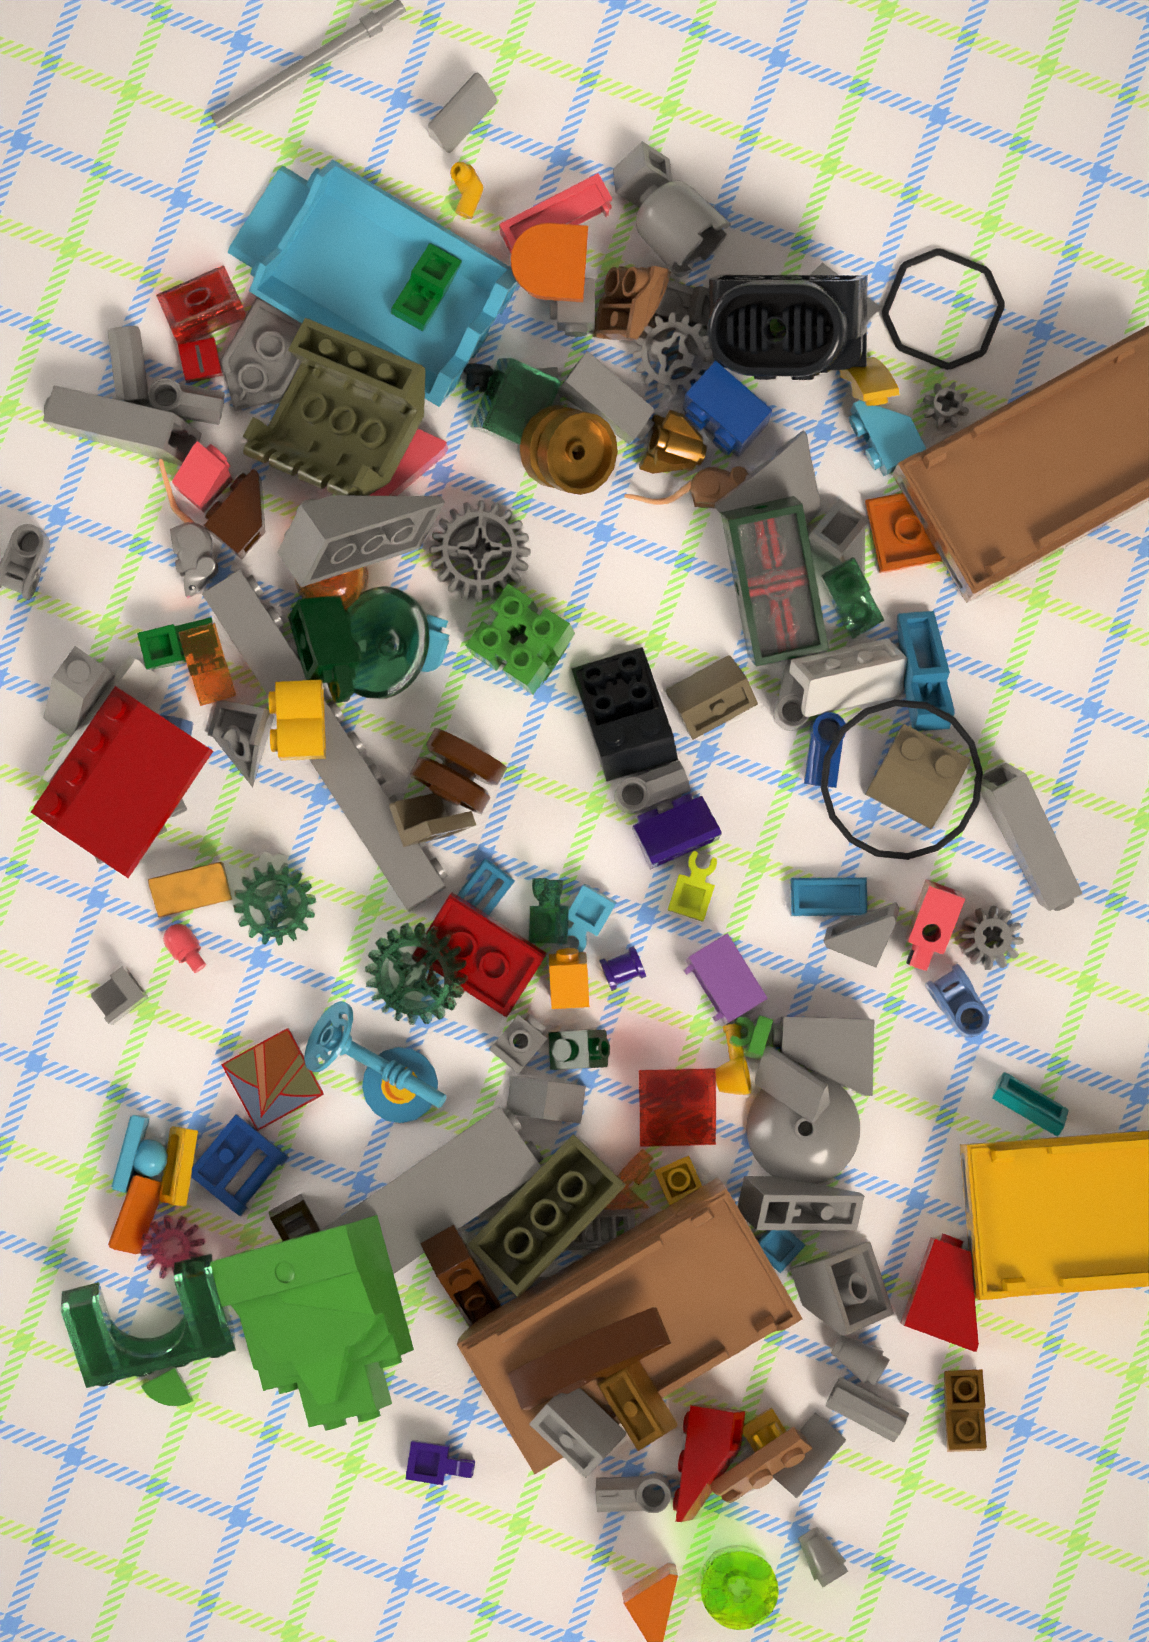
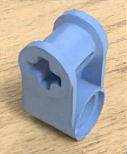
(958, 1000)

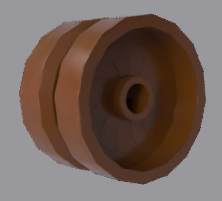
(456, 775)

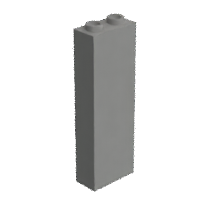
(449, 1186)

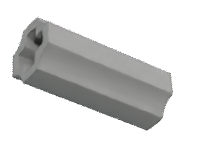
(128, 365)
(867, 1409)

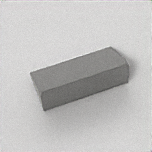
(462, 113)
(792, 1084)
(825, 1443)

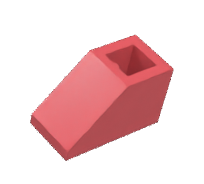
(203, 476)

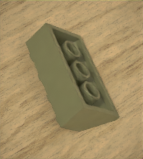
(546, 1215)

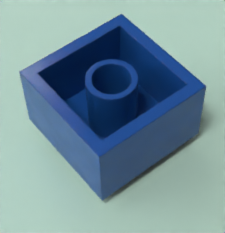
(726, 410)

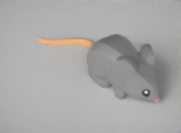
(192, 546)

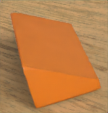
(136, 1215)

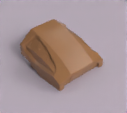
(629, 301)

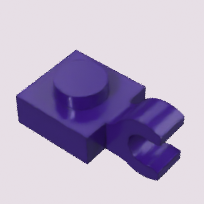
(431, 1463)

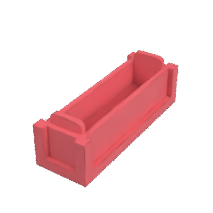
(567, 207)

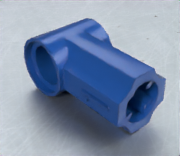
(818, 749)

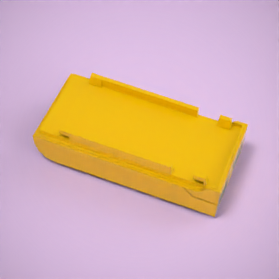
(1057, 1214)

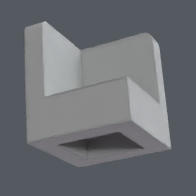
(640, 171)
(119, 995)

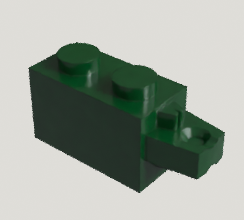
(326, 644)

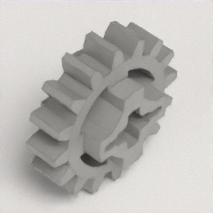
(657, 347)

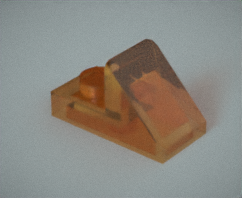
(207, 663)
(635, 1170)

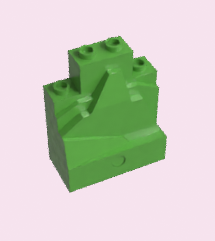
(321, 1318)

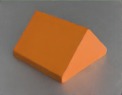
(651, 1602)

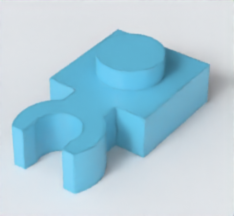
(589, 914)

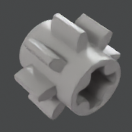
(955, 403)

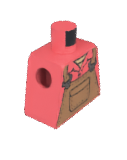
(935, 906)

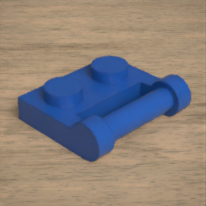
(228, 1156)

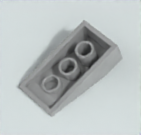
(354, 532)

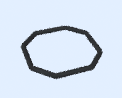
(925, 357)

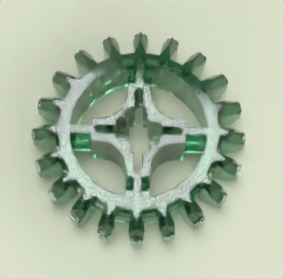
(427, 982)

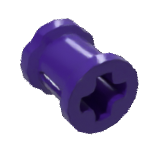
(622, 968)

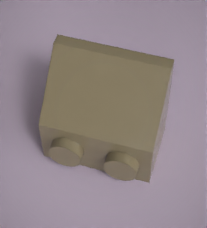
(917, 776)

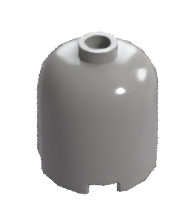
(679, 225)

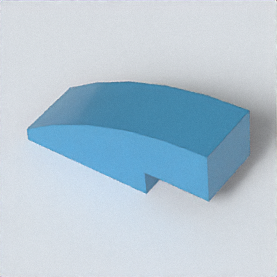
(925, 669)

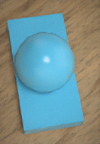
(138, 1155)

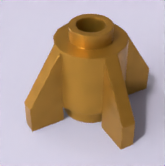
(673, 445)

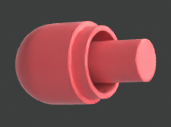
(184, 946)

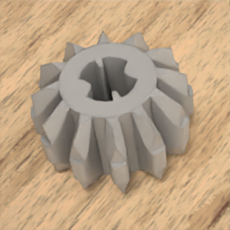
(1003, 936)

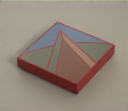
(272, 1079)

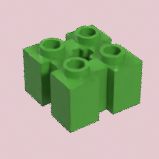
(516, 616)

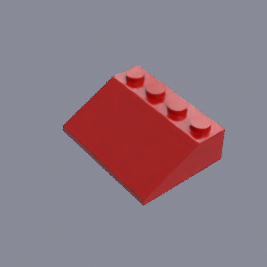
(121, 782)

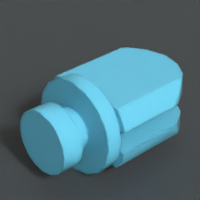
(437, 644)

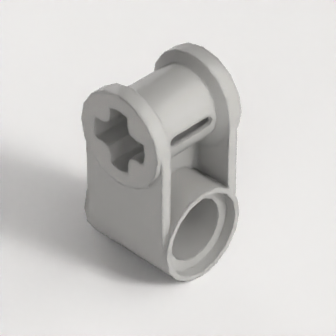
(24, 564)

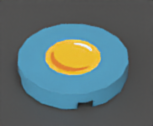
(397, 1104)

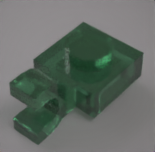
(549, 920)

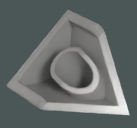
(242, 735)

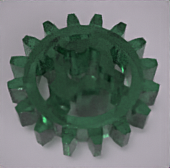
(259, 898)

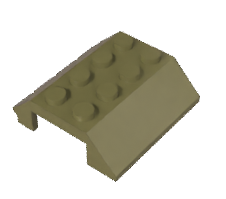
(342, 414)

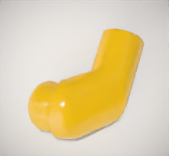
(469, 186)

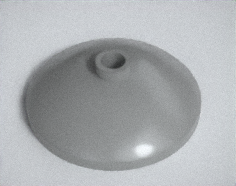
(810, 1158)

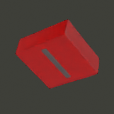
(200, 360)

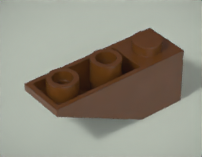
(460, 1275)

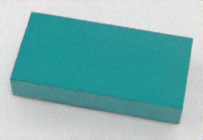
(1030, 1104)

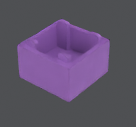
(725, 979)

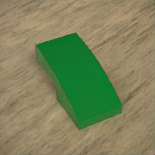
(426, 287)
(163, 646)

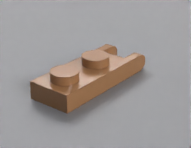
(760, 1467)

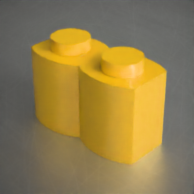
(299, 720)

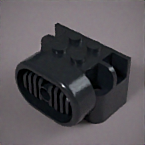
(821, 317)

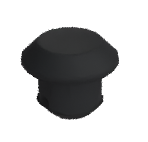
(478, 375)

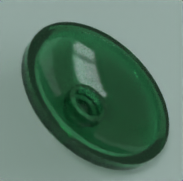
(378, 622)

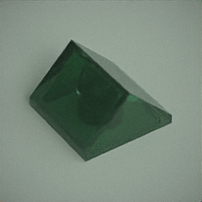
(512, 399)

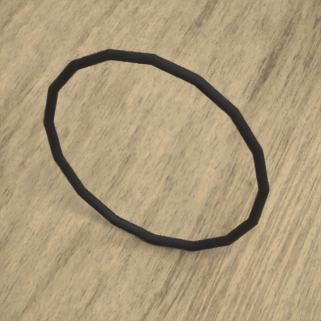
(876, 708)

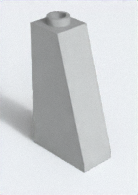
(120, 424)
(1030, 836)

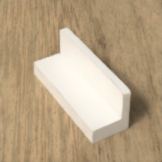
(849, 676)

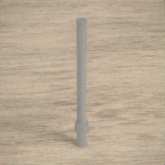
(369, 25)

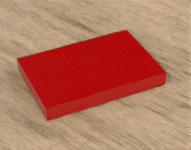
(496, 957)

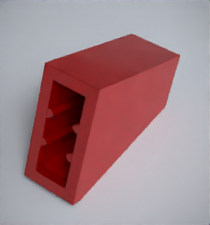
(944, 1295)

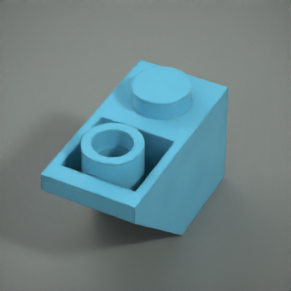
(887, 434)

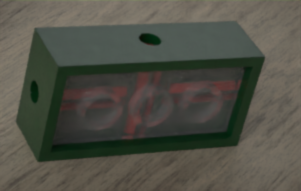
(775, 580)

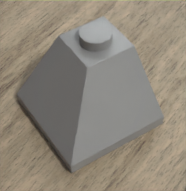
(844, 1289)

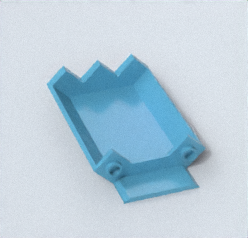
(344, 255)

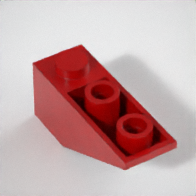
(710, 1448)

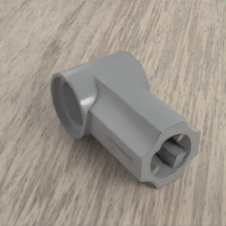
(191, 401)
(789, 692)
(654, 786)
(627, 1494)

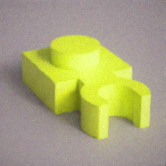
(692, 893)

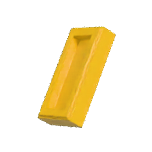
(179, 1166)

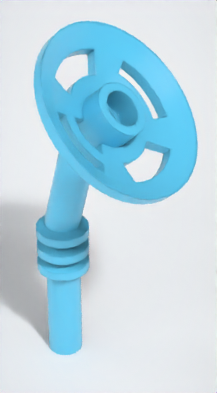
(332, 1038)

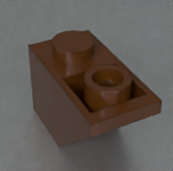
(241, 517)

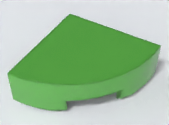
(168, 1389)

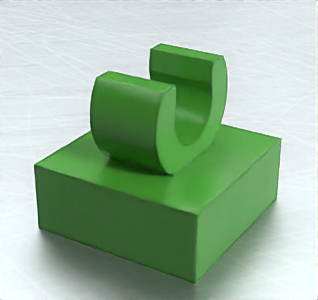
(756, 1036)

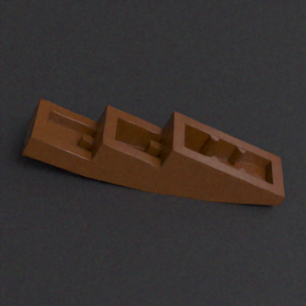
(589, 1357)

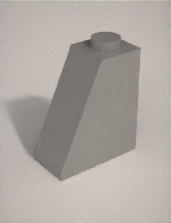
(601, 392)
(75, 690)
(831, 1047)

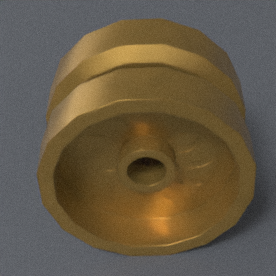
(568, 449)

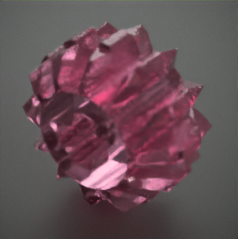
(167, 1235)

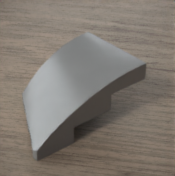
(781, 476)

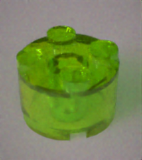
(752, 1604)

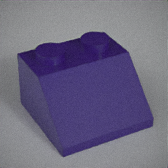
(675, 831)

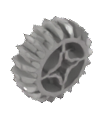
(462, 549)

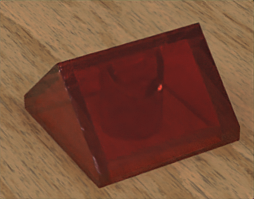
(201, 305)

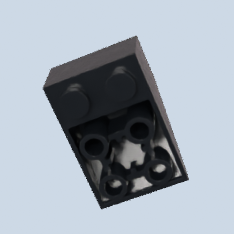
(625, 714)

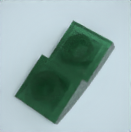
(852, 598)

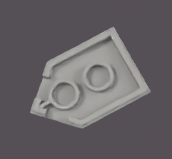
(258, 357)

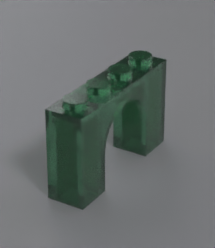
(112, 1355)

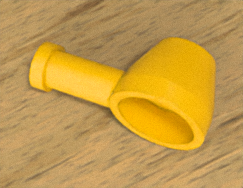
(734, 1075)

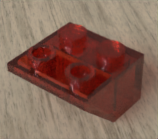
(677, 1107)

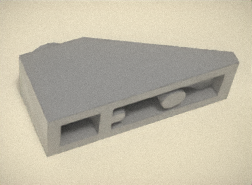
(798, 1205)

